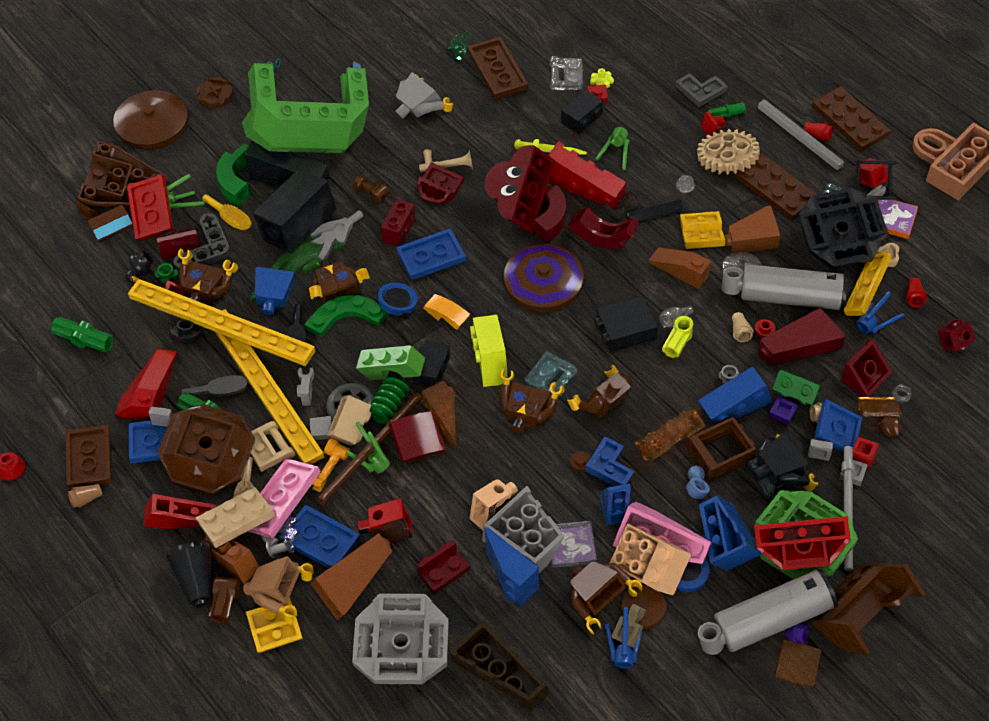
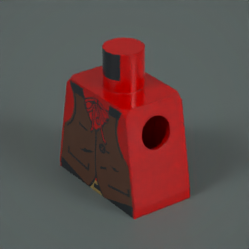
(388, 520)

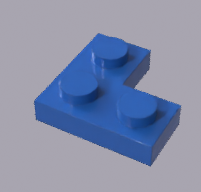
(604, 464)

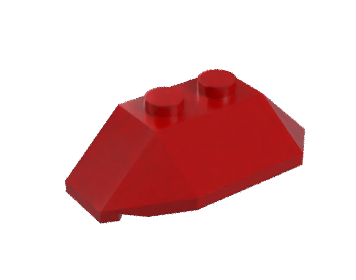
(803, 542)

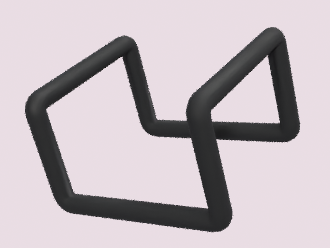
(890, 162)

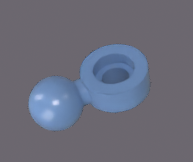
(697, 487)

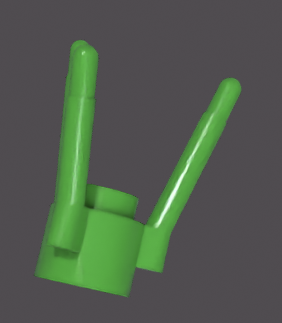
(618, 138)
(172, 198)
(377, 460)

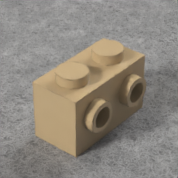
(344, 422)

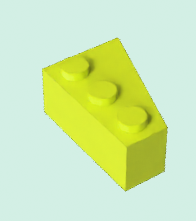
(489, 349)

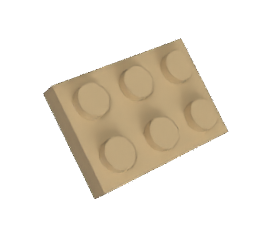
(235, 517)

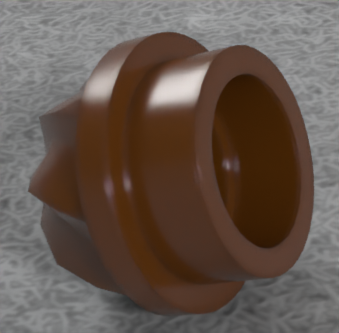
(890, 426)

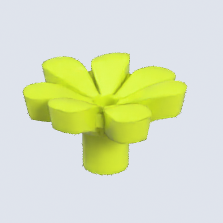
(602, 78)

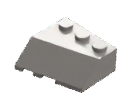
(527, 528)

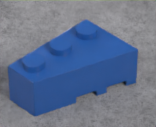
(736, 397)
(729, 536)

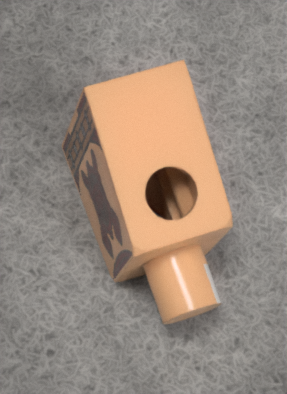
(490, 500)

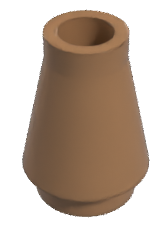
(82, 495)

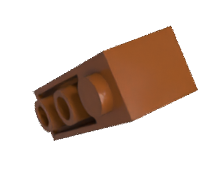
(235, 559)

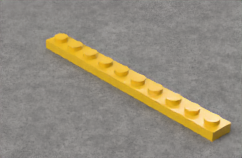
(222, 322)
(273, 400)

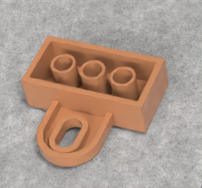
(957, 161)

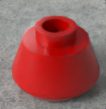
(11, 466)

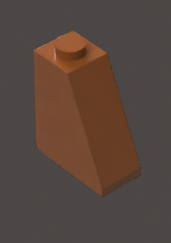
(754, 232)

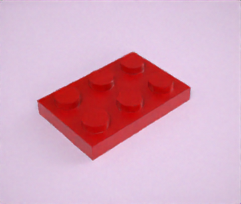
(150, 208)

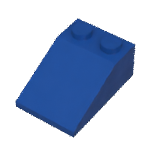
(513, 570)

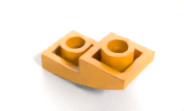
(443, 308)

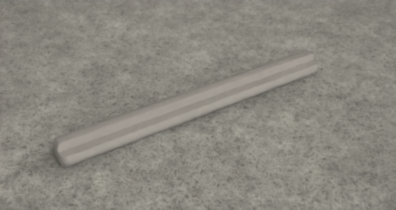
(800, 134)

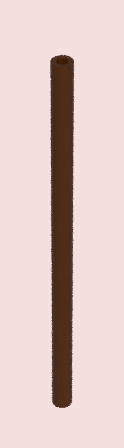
(369, 448)

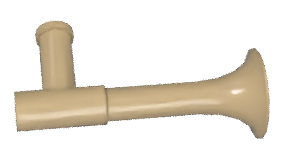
(465, 160)

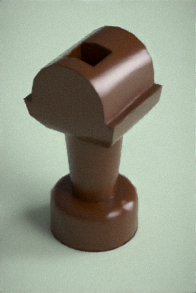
(377, 191)

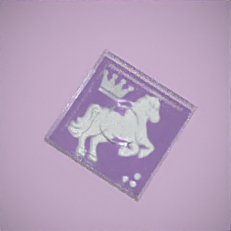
(577, 545)

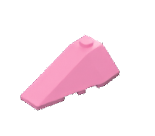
(666, 529)

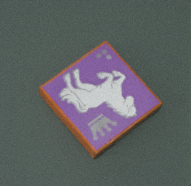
(898, 217)

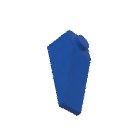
(615, 502)

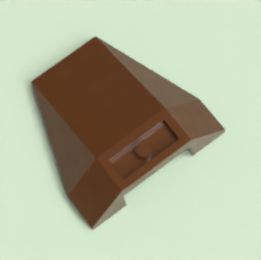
(111, 173)

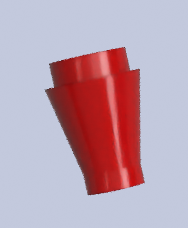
(821, 131)
(916, 294)

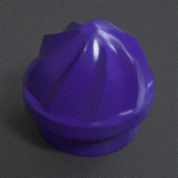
(797, 633)

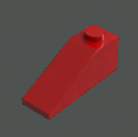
(173, 512)

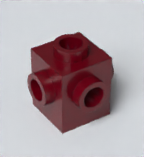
(956, 335)

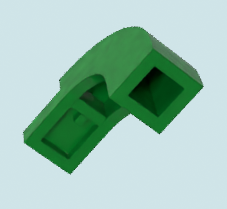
(231, 186)

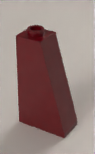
(802, 339)

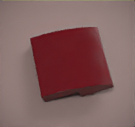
(417, 436)

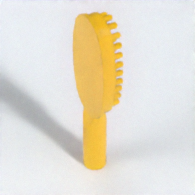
(230, 214)

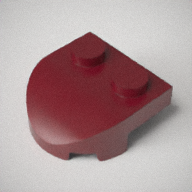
(439, 184)

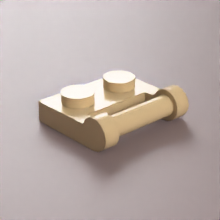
(263, 452)

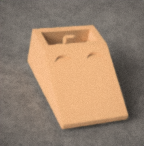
(650, 559)

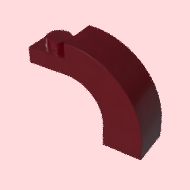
(553, 220)
(602, 233)

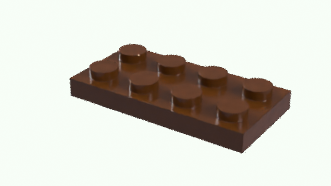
(497, 68)
(851, 118)
(776, 186)

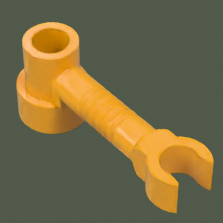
(336, 451)

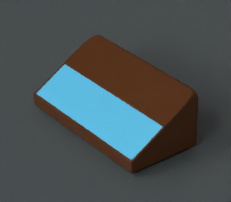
(110, 223)

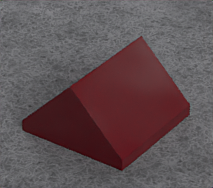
(172, 242)
(866, 370)

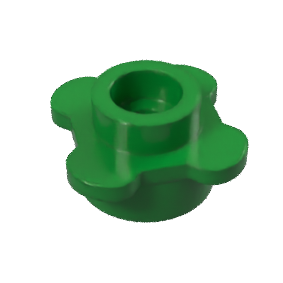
(165, 272)

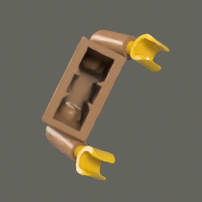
(274, 584)

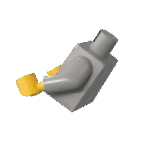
(419, 98)

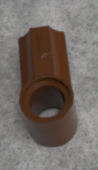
(224, 593)

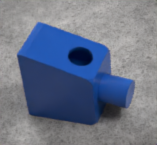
(273, 288)

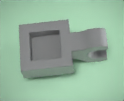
(305, 389)

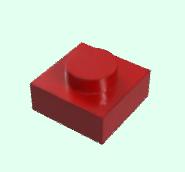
(599, 91)

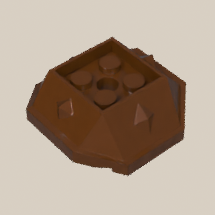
(206, 468)

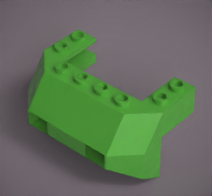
(305, 125)

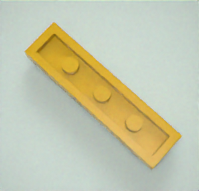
(867, 285)

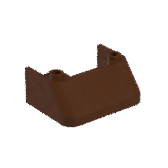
(861, 598)

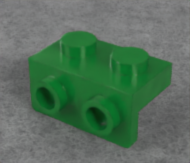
(796, 387)

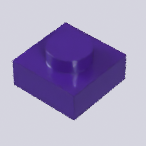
(783, 410)

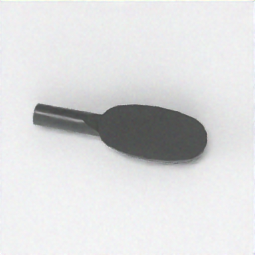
(220, 387)

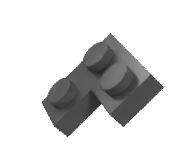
(699, 92)

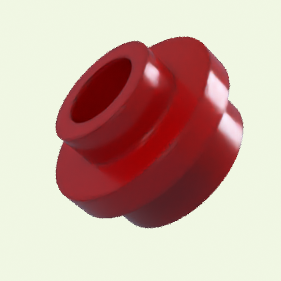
(763, 332)

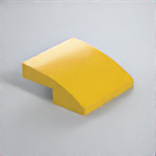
(702, 230)
(271, 630)

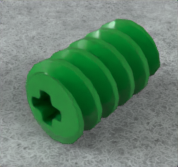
(387, 399)

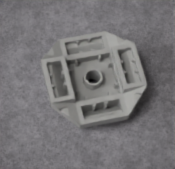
(397, 620)

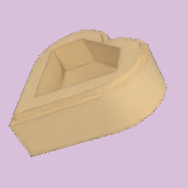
(893, 249)

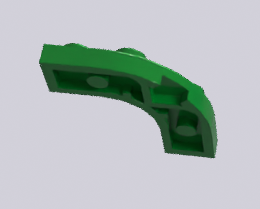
(343, 307)

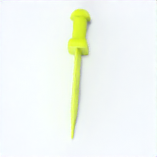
(544, 147)

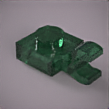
(457, 46)

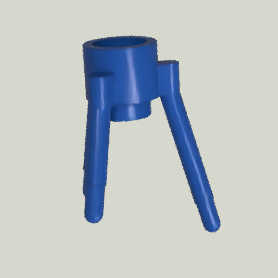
(868, 322)
(623, 656)

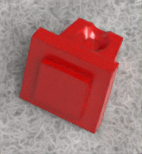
(712, 123)

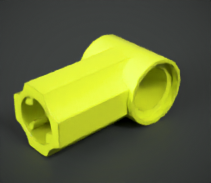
(678, 337)

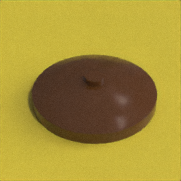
(151, 119)

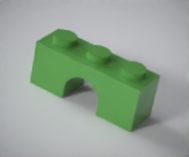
(402, 360)

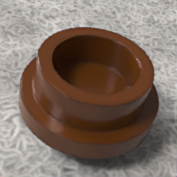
(579, 460)

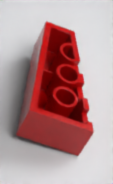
(585, 178)

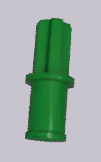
(728, 110)

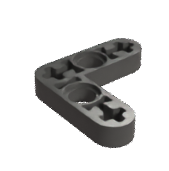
(213, 245)

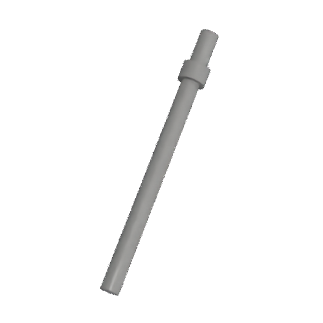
(848, 469)

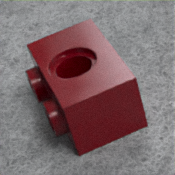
(398, 223)

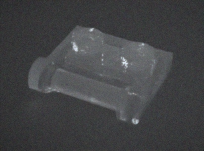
(572, 73)

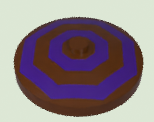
(543, 278)

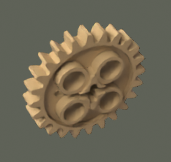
(728, 151)

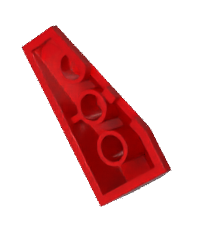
(148, 387)

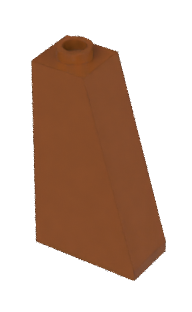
(349, 577)

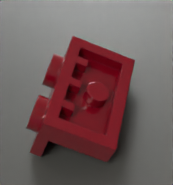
(442, 567)

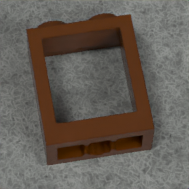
(712, 470)

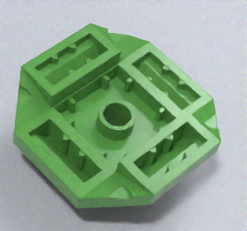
(804, 506)

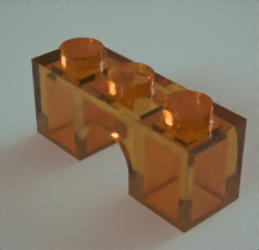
(669, 433)

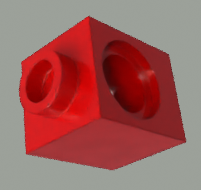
(873, 174)

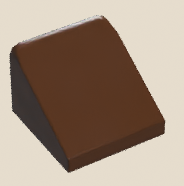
(86, 210)

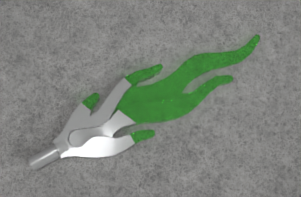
(318, 249)

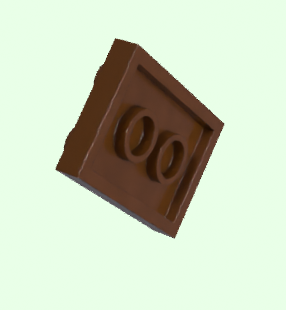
(88, 456)

